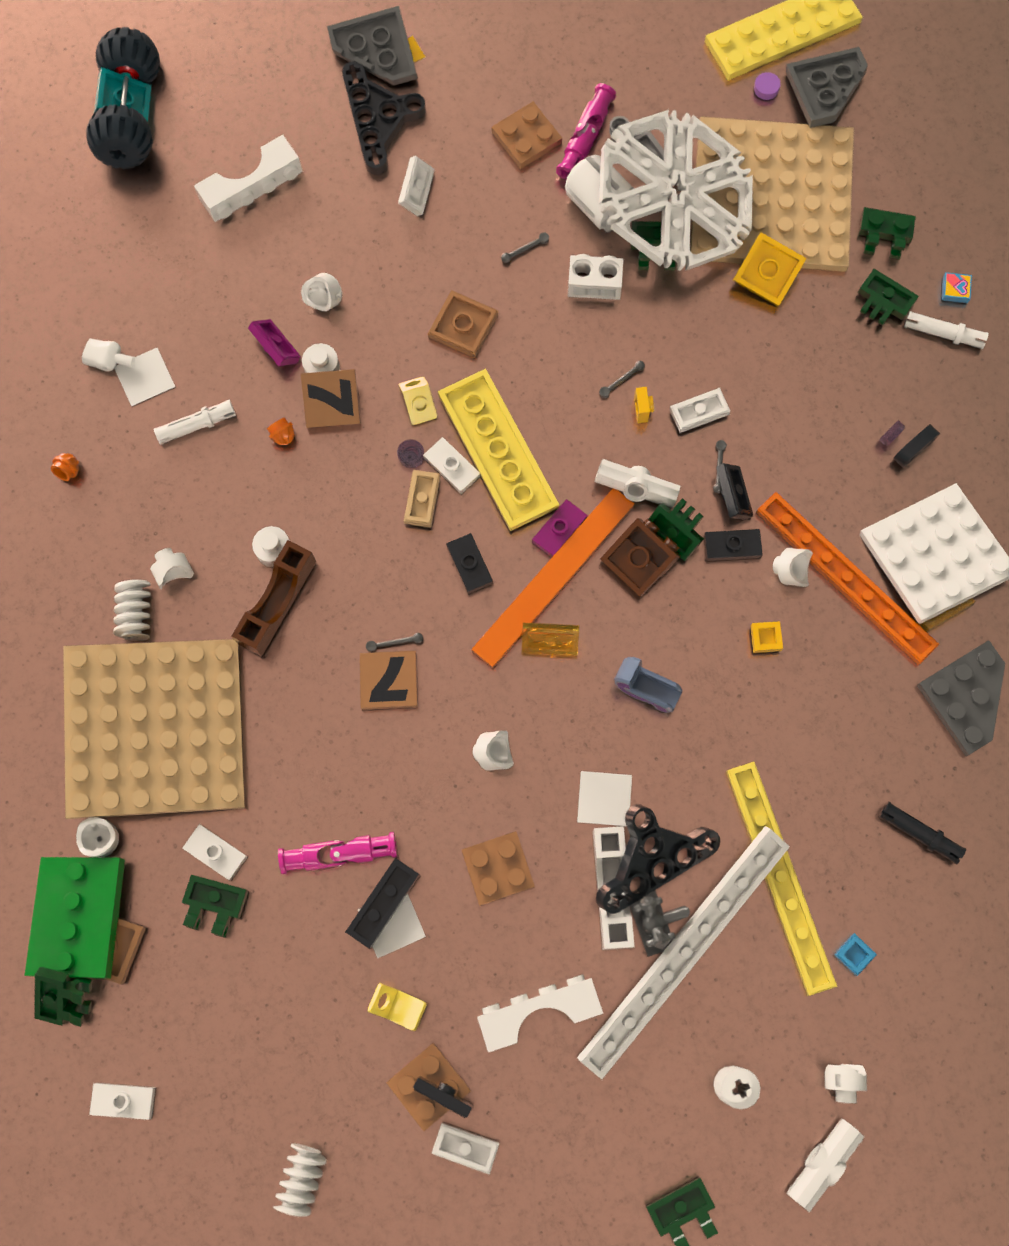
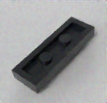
(382, 903)

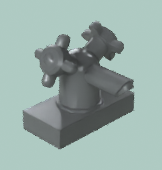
(653, 923)

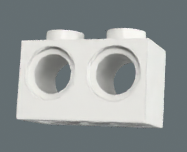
(595, 284)

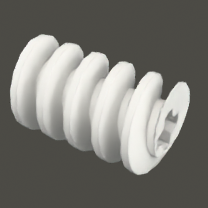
(130, 608)
(748, 1091)
(301, 1181)

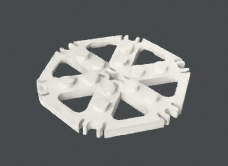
(693, 183)

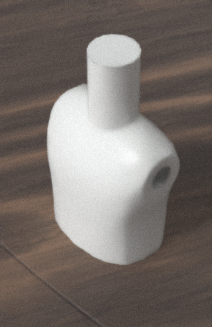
(105, 355)

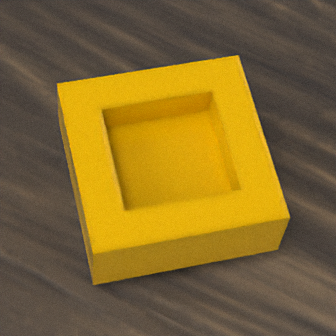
(643, 404)
(766, 637)

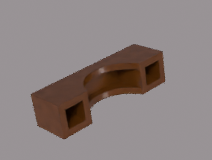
(287, 579)

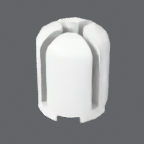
(584, 186)

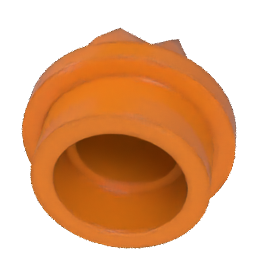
(281, 432)
(65, 466)

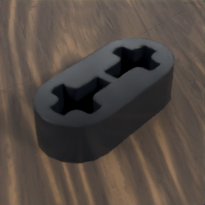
(916, 446)

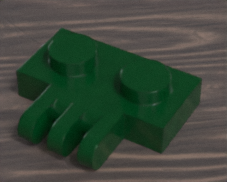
(886, 297)
(678, 527)

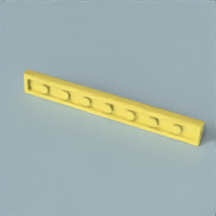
(783, 884)

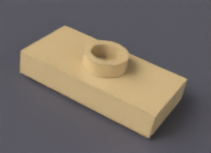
(422, 498)

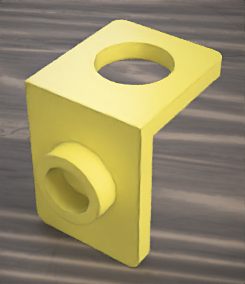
(418, 400)
(398, 1007)

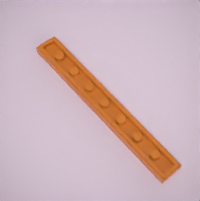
(553, 577)
(848, 579)

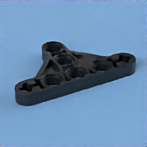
(374, 103)
(641, 864)

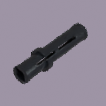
(933, 839)

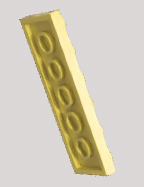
(778, 33)
(498, 450)

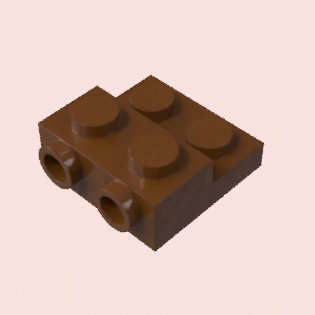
(641, 556)

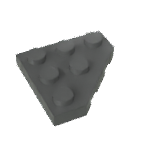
(376, 43)
(826, 83)
(968, 696)

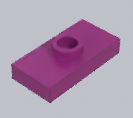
(274, 342)
(559, 528)

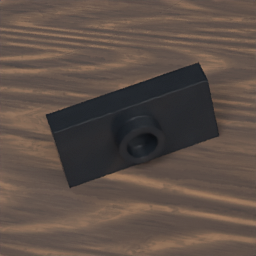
(734, 491)
(733, 545)
(469, 563)
(443, 1095)

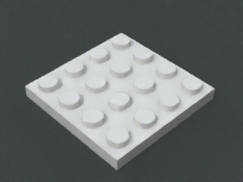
(937, 553)

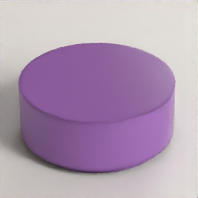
(767, 86)

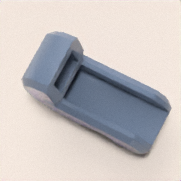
(647, 685)

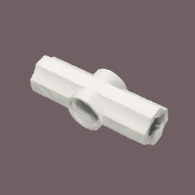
(637, 483)
(825, 1165)

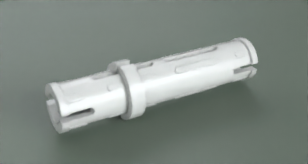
(947, 330)
(194, 422)

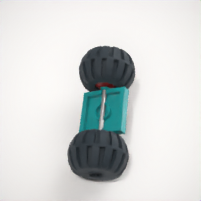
(120, 126)

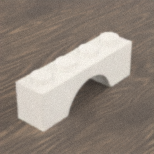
(225, 195)
(609, 851)
(502, 1025)

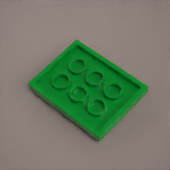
(75, 916)

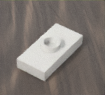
(416, 186)
(699, 410)
(451, 465)
(215, 852)
(122, 1101)
(465, 1148)

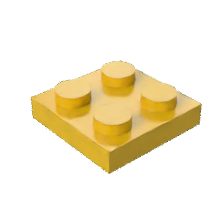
(769, 269)

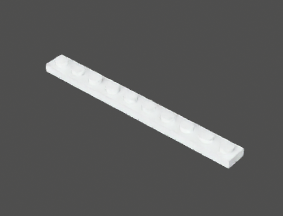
(683, 952)

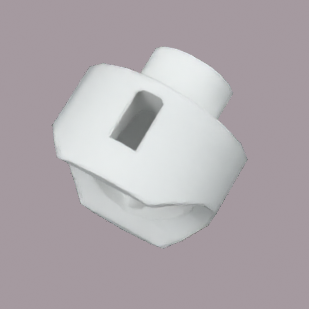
(324, 292)
(320, 359)
(268, 544)
(793, 566)
(170, 567)
(493, 751)
(97, 837)
(846, 1081)

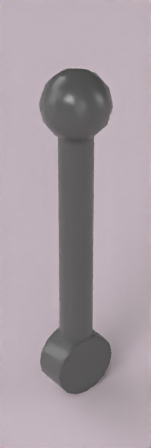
(543, 239)
(604, 392)
(720, 447)
(371, 646)

